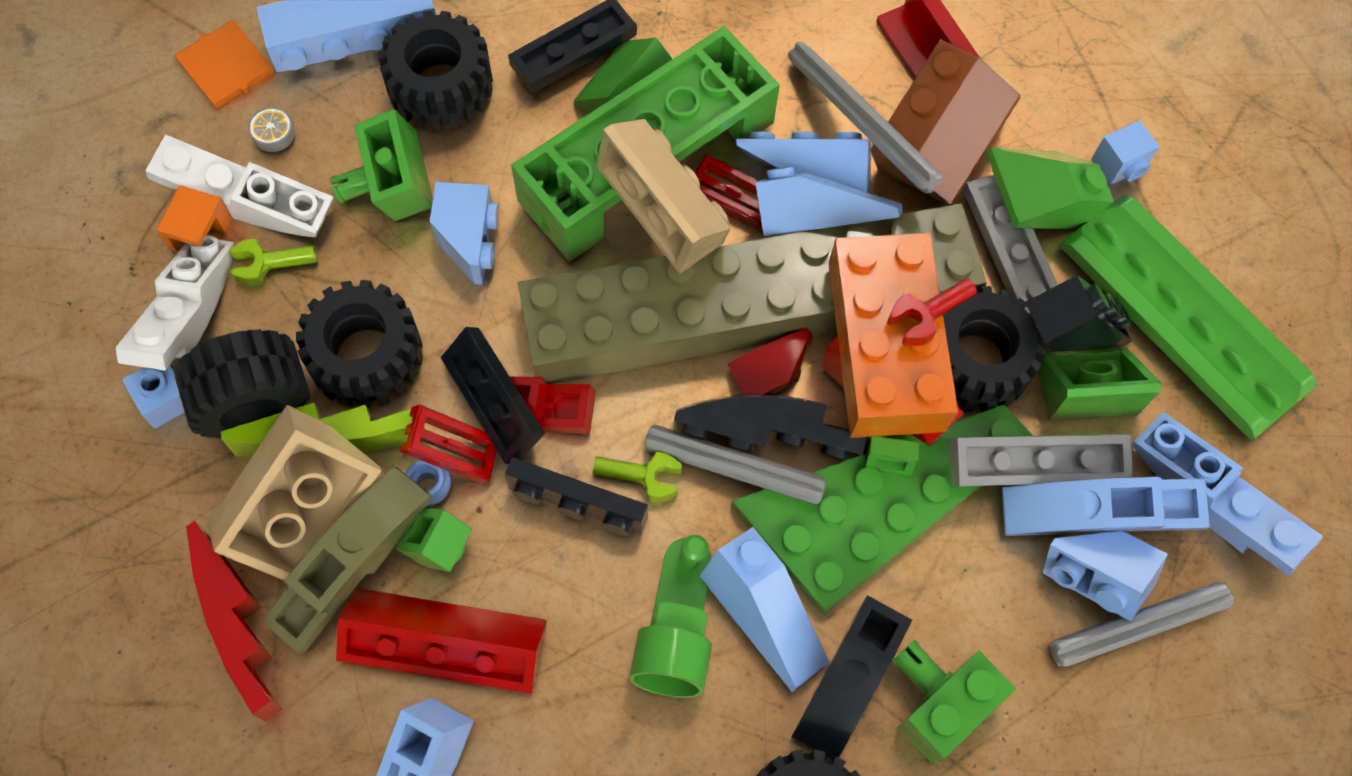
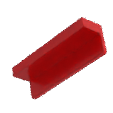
(917, 29)
(440, 640)

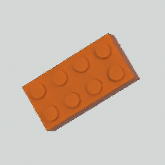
(886, 383)

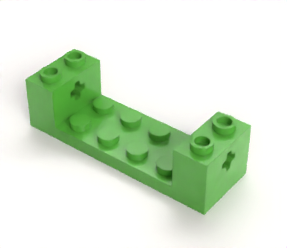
(687, 99)

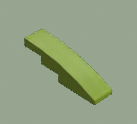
(353, 424)

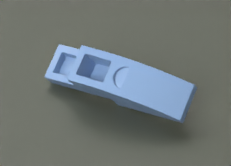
(1105, 506)
(1234, 506)

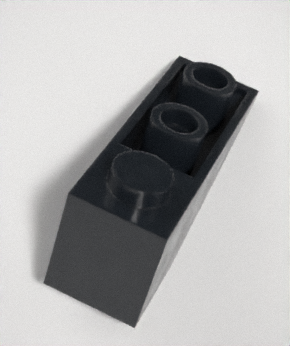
(1079, 316)
(851, 678)

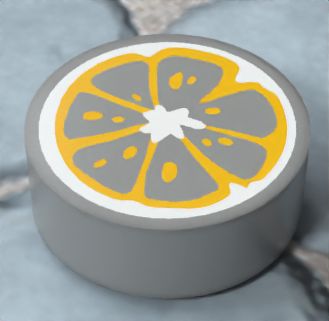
(271, 129)

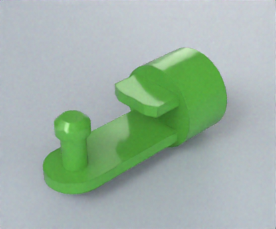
(672, 652)

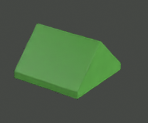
(622, 69)
(1096, 384)

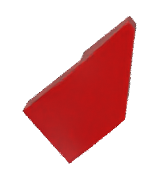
(771, 365)
(558, 406)

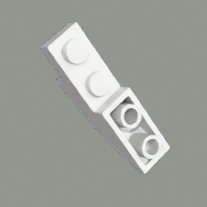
(249, 192)
(183, 306)

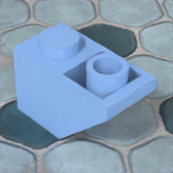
(462, 226)
(1107, 569)

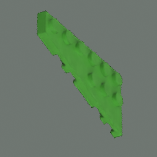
(864, 513)

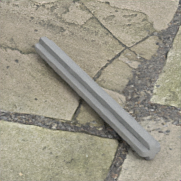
(866, 118)

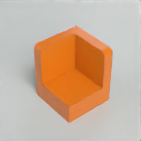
(191, 217)

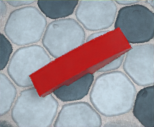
(225, 607)

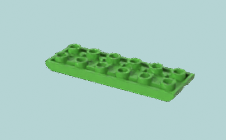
(1190, 315)

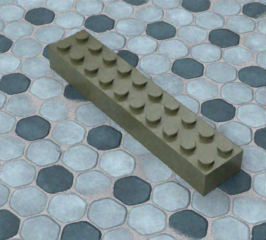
(723, 303)

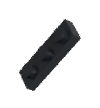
(572, 45)
(492, 395)
(576, 497)

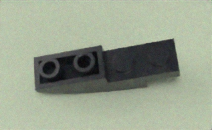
(751, 417)

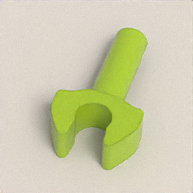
(267, 260)
(642, 474)

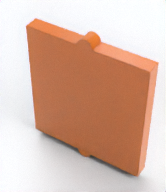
(224, 64)

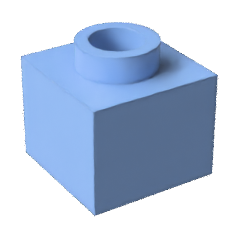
(1126, 153)
(155, 394)

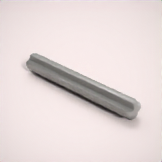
(736, 464)
(1146, 623)

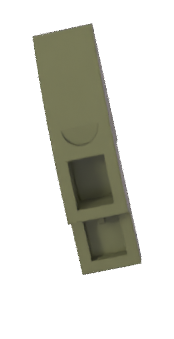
(343, 556)

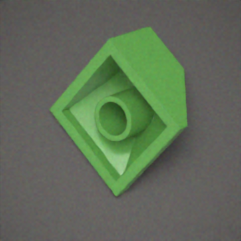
(1049, 188)

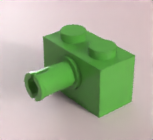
(390, 169)
(952, 702)

